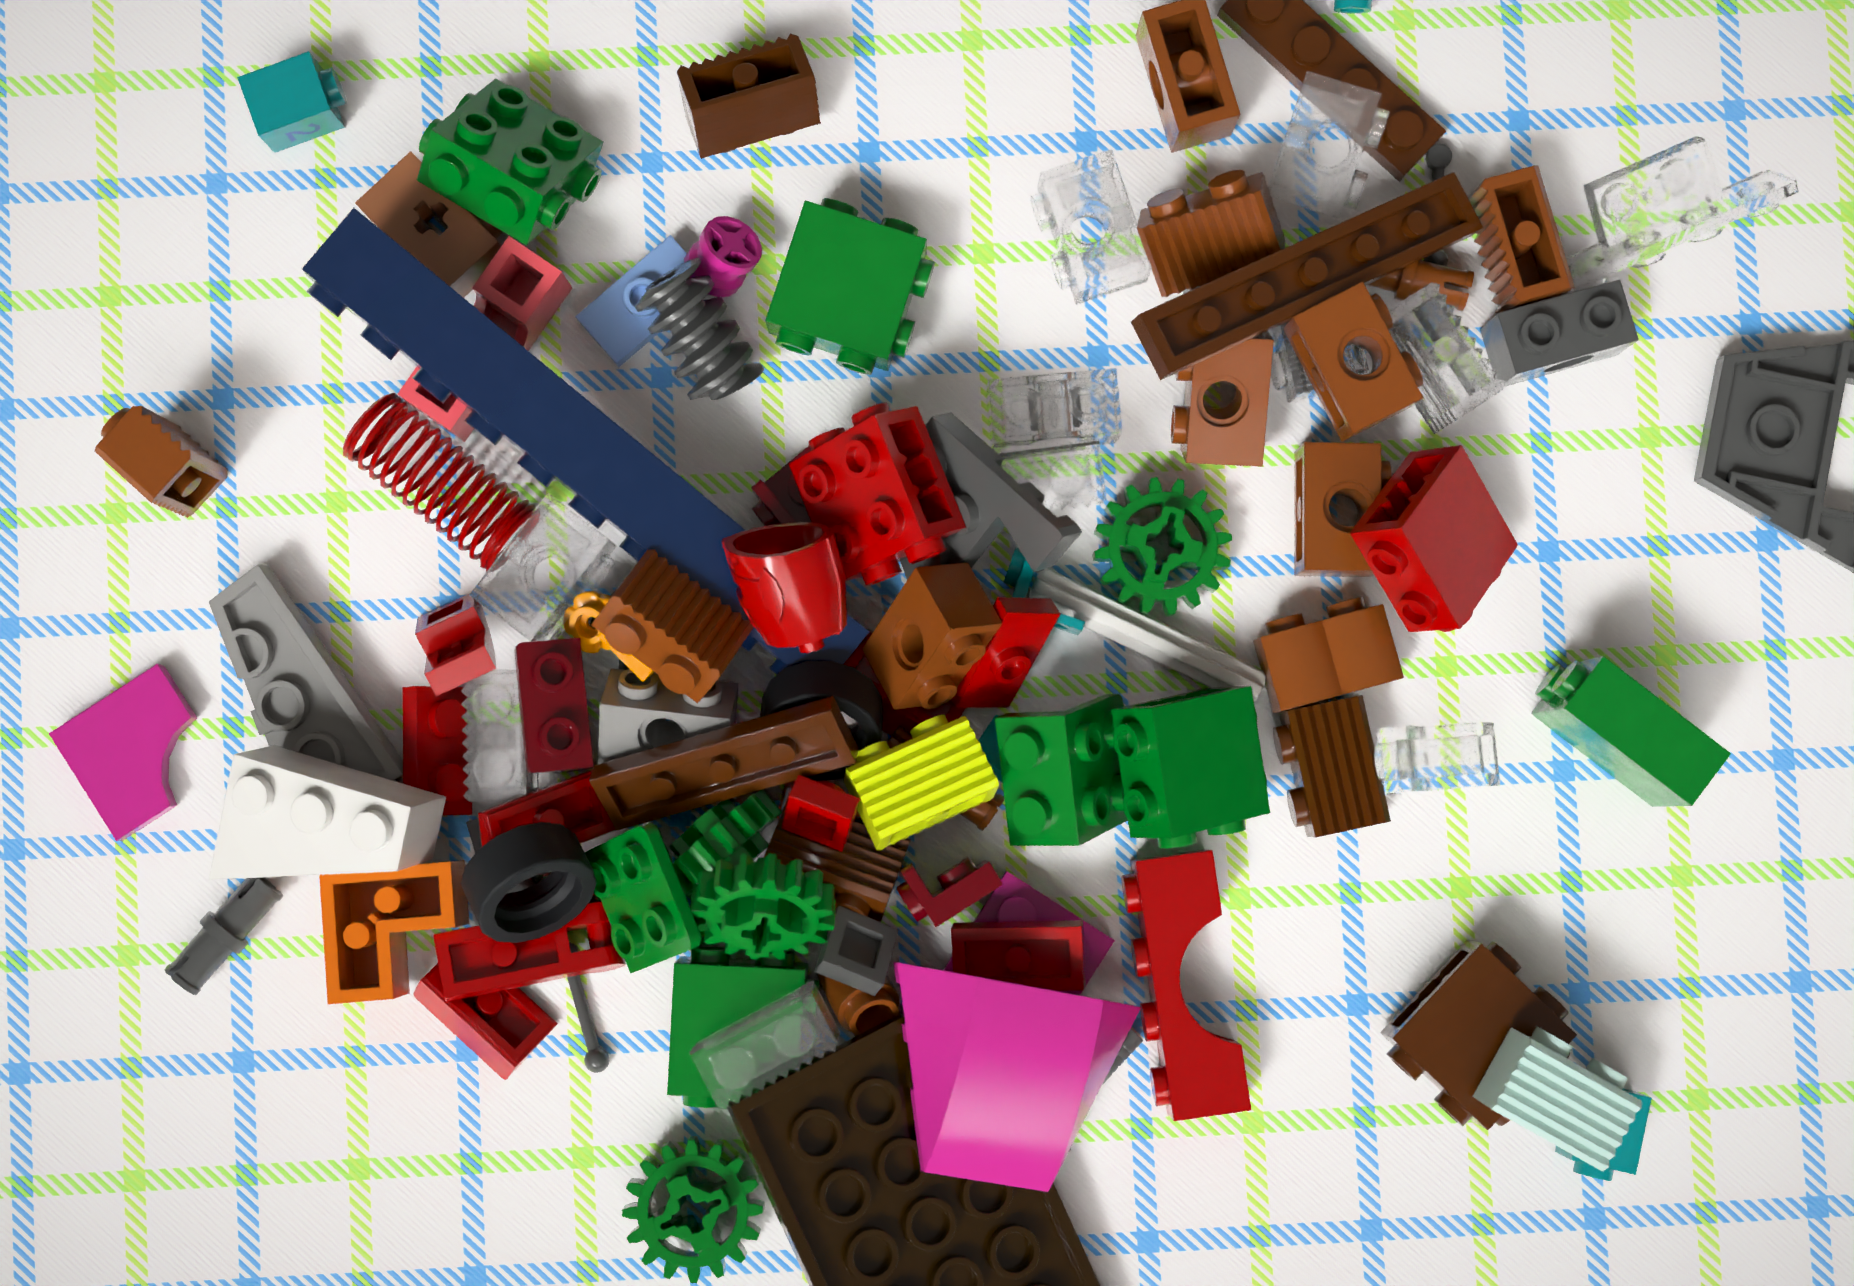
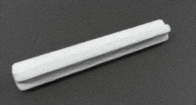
(1146, 634)

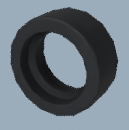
(822, 679)
(517, 857)

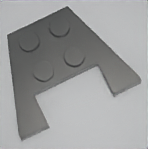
(1774, 440)
(990, 502)

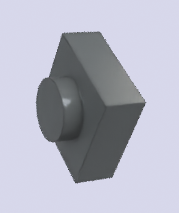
(857, 951)

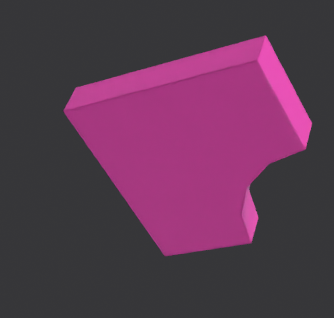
(124, 750)

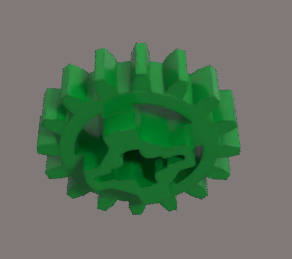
(1189, 555)
(723, 834)
(763, 906)
(703, 1236)

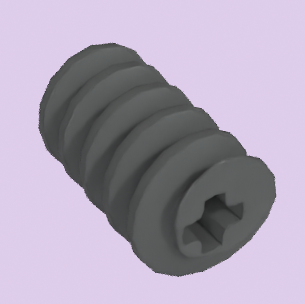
(698, 332)

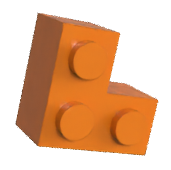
(368, 923)

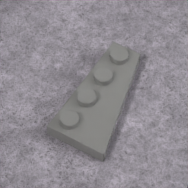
(293, 680)

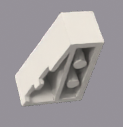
(319, 818)

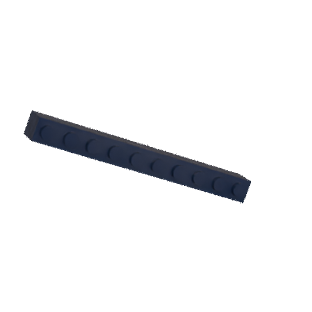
(536, 412)

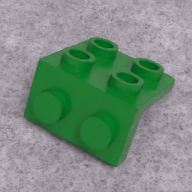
(1061, 774)
(643, 898)

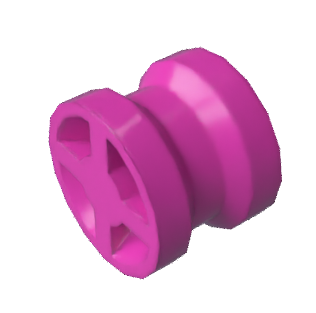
(726, 254)

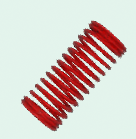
(379, 436)

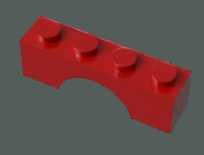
(1197, 1069)

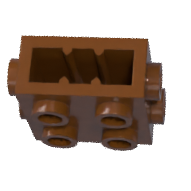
(1461, 1022)

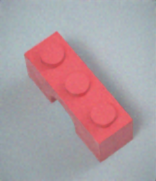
(521, 298)

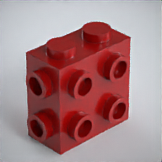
(879, 492)
(1434, 539)

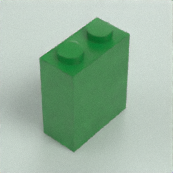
(1629, 732)

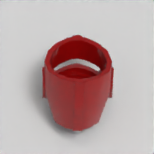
(789, 583)

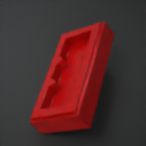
(1009, 654)

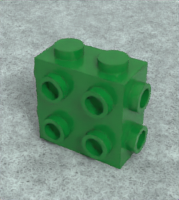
(510, 161)
(849, 287)
(1190, 765)
(714, 993)

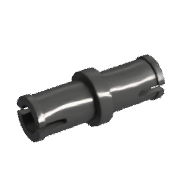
(223, 933)

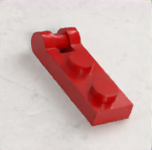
(480, 965)

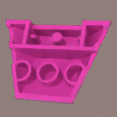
(1003, 1072)

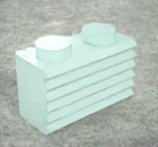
(1557, 1098)

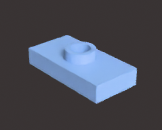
(612, 315)

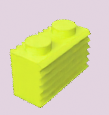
(920, 780)

